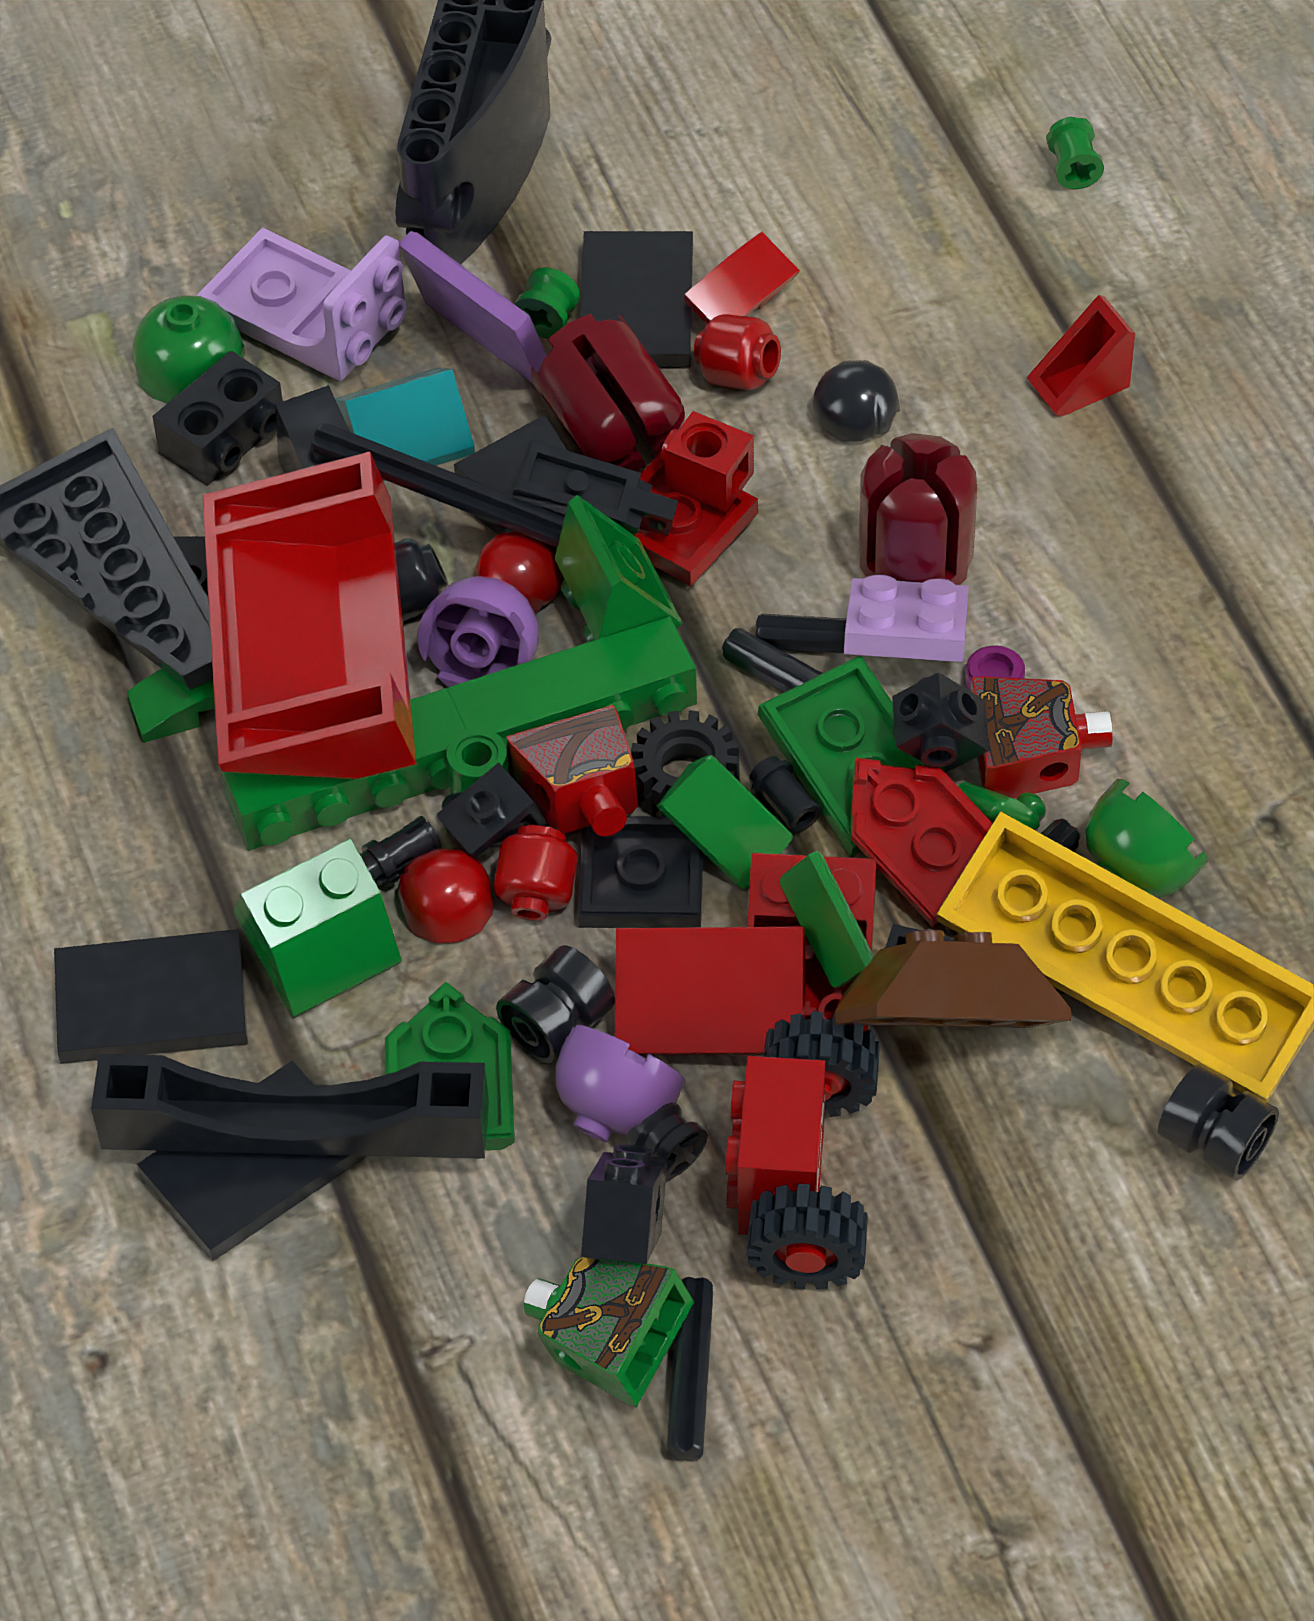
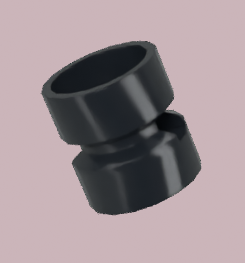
(564, 994)
(1212, 1118)

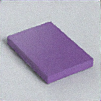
(473, 305)

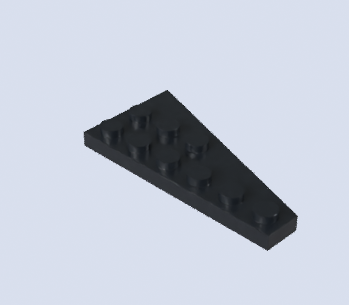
(107, 548)

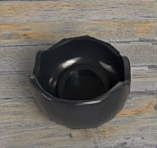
(855, 401)

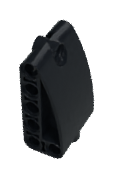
(473, 120)

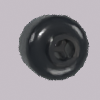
(419, 576)

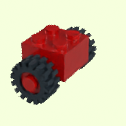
(778, 1149)

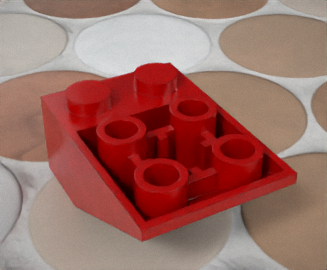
(771, 909)

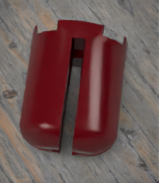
(617, 370)
(917, 510)

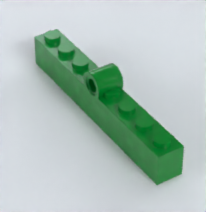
(465, 729)

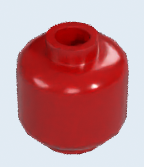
(737, 352)
(535, 872)

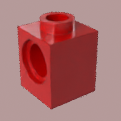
(708, 460)

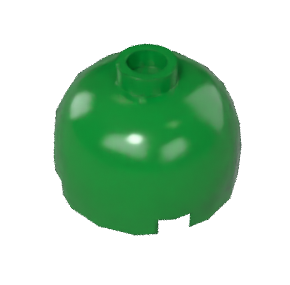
(181, 342)
(1141, 842)

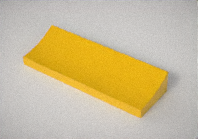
(1134, 957)

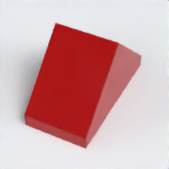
(1087, 360)

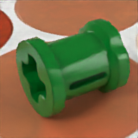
(1077, 161)

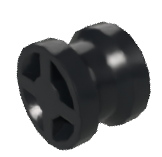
(670, 1138)

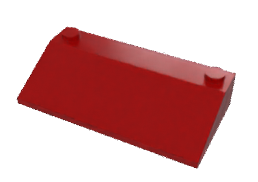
(308, 624)

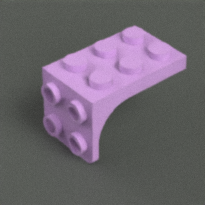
(310, 303)

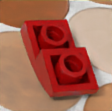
(742, 280)

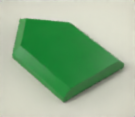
(457, 1032)

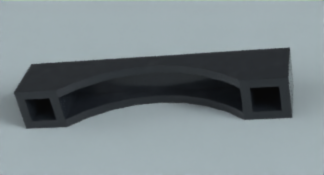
(176, 1107)

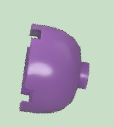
(477, 629)
(610, 1084)

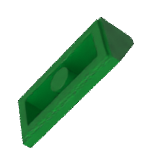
(723, 818)
(826, 919)

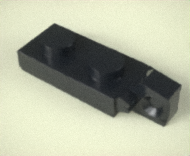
(555, 476)

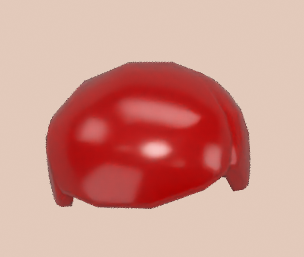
(523, 564)
(445, 896)

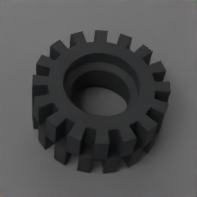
(676, 741)

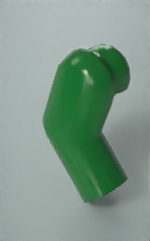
(1026, 809)

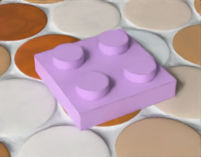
(906, 619)

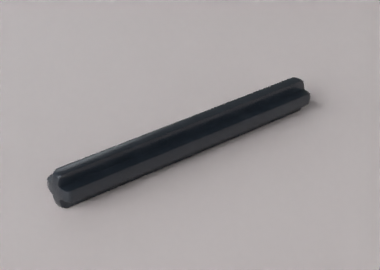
(442, 485)

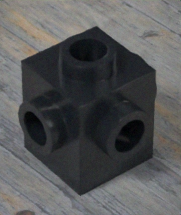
(940, 723)

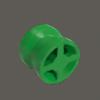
(548, 300)

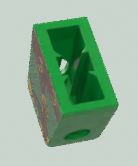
(610, 1321)

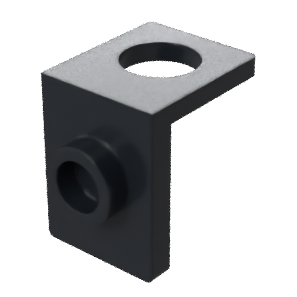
(488, 811)

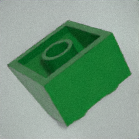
(608, 574)
(319, 928)

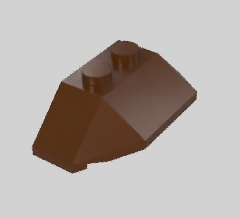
(952, 985)

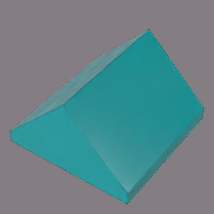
(412, 415)

